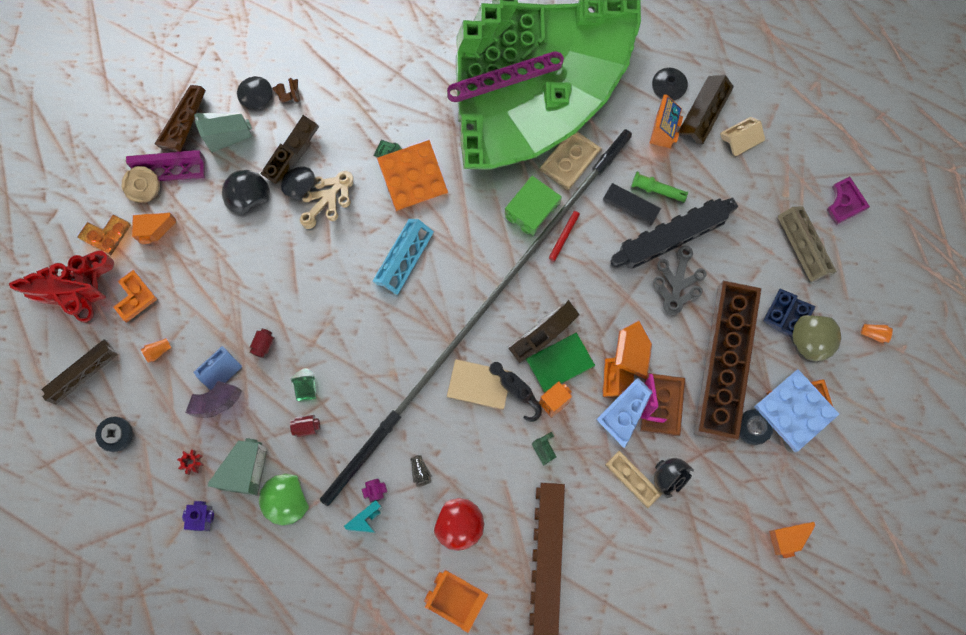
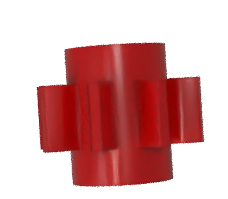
(188, 457)

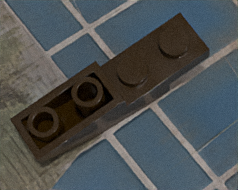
(291, 151)
(544, 332)

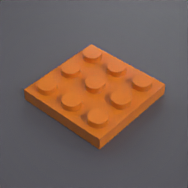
(412, 175)

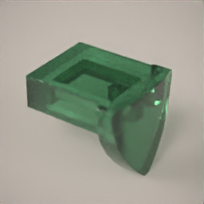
(386, 148)
(304, 384)
(544, 449)

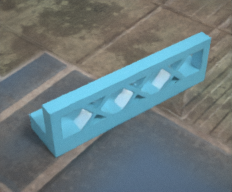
(398, 251)

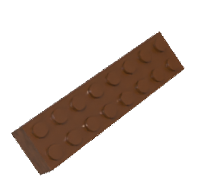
(728, 362)

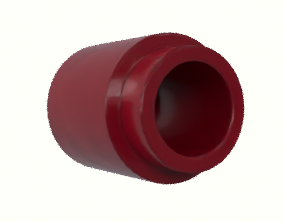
(261, 343)
(304, 426)

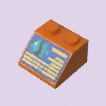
(666, 123)

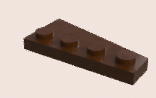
(180, 122)

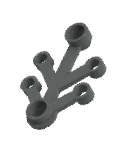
(678, 282)

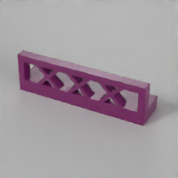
(171, 160)

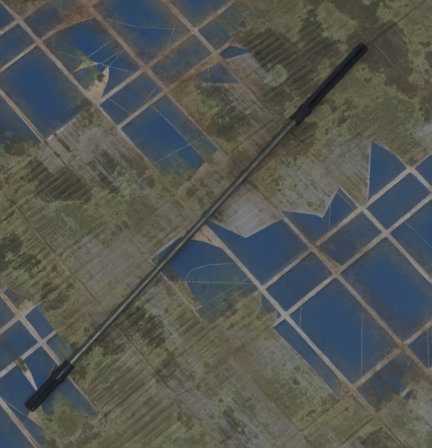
(391, 420)

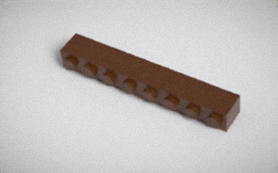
(548, 559)

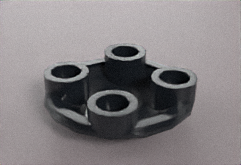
(254, 92)
(298, 182)

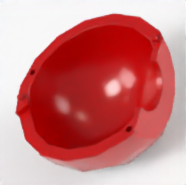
(459, 524)

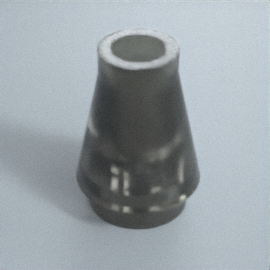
(420, 472)

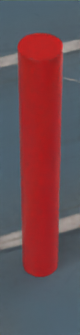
(564, 235)

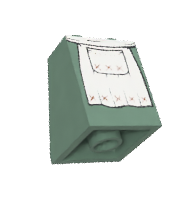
(241, 468)

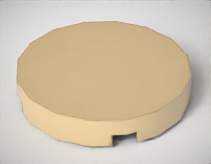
(140, 184)

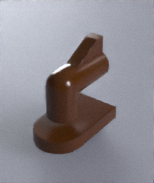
(285, 97)

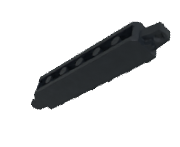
(673, 234)

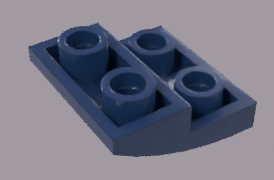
(786, 312)

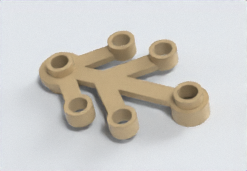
(327, 197)

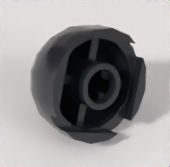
(671, 475)

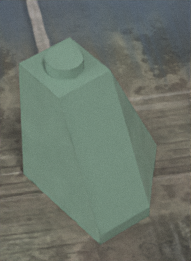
(222, 129)

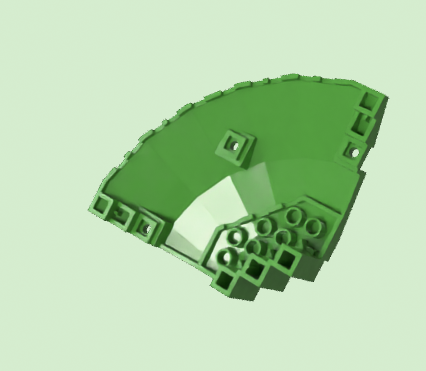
(527, 116)

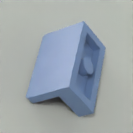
(217, 367)

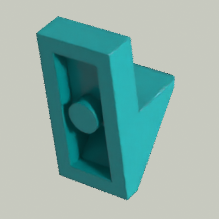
(360, 522)

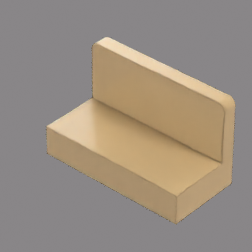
(744, 135)

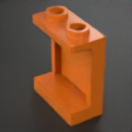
(455, 600)

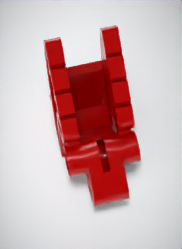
(61, 291)

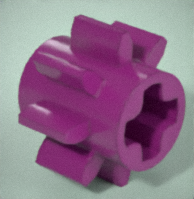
(374, 490)

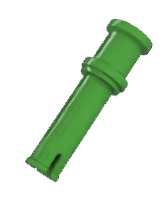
(650, 184)

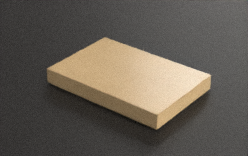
(570, 160)
(476, 385)

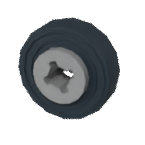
(121, 435)

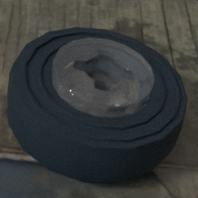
(749, 431)

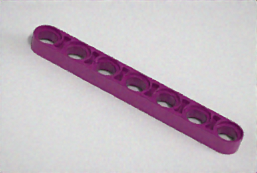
(499, 83)

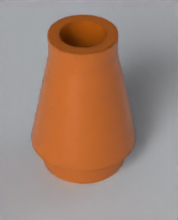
(880, 333)
(155, 350)

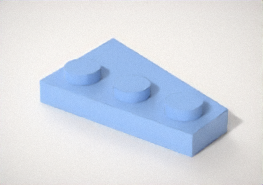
(625, 412)

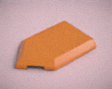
(634, 350)

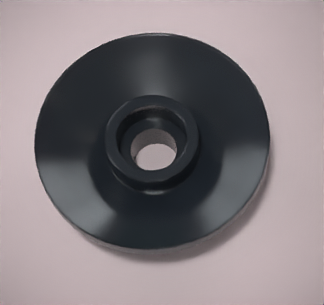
(673, 89)

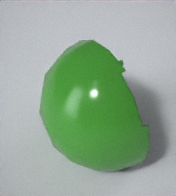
(283, 499)

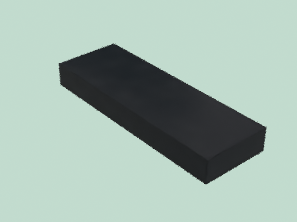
(631, 204)

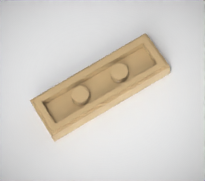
(633, 479)

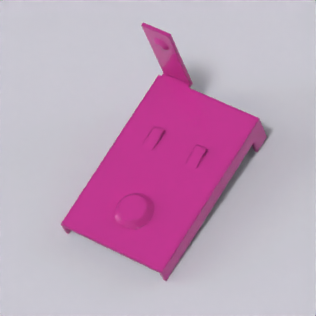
(652, 404)

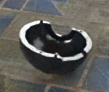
(244, 190)

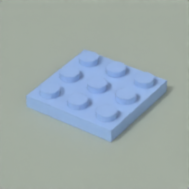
(796, 410)

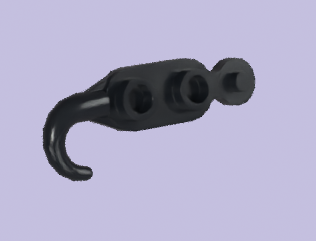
(517, 388)

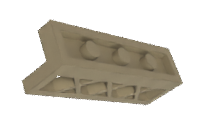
(806, 243)

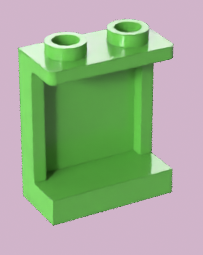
(532, 205)

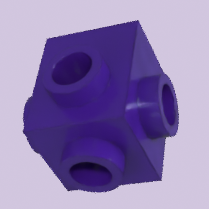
(198, 516)

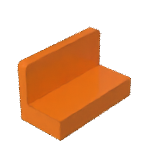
(615, 379)

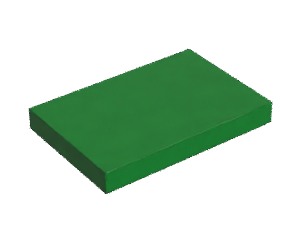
(560, 362)

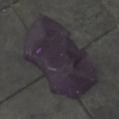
(213, 402)

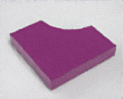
(847, 201)

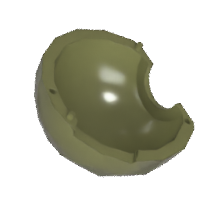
(817, 337)

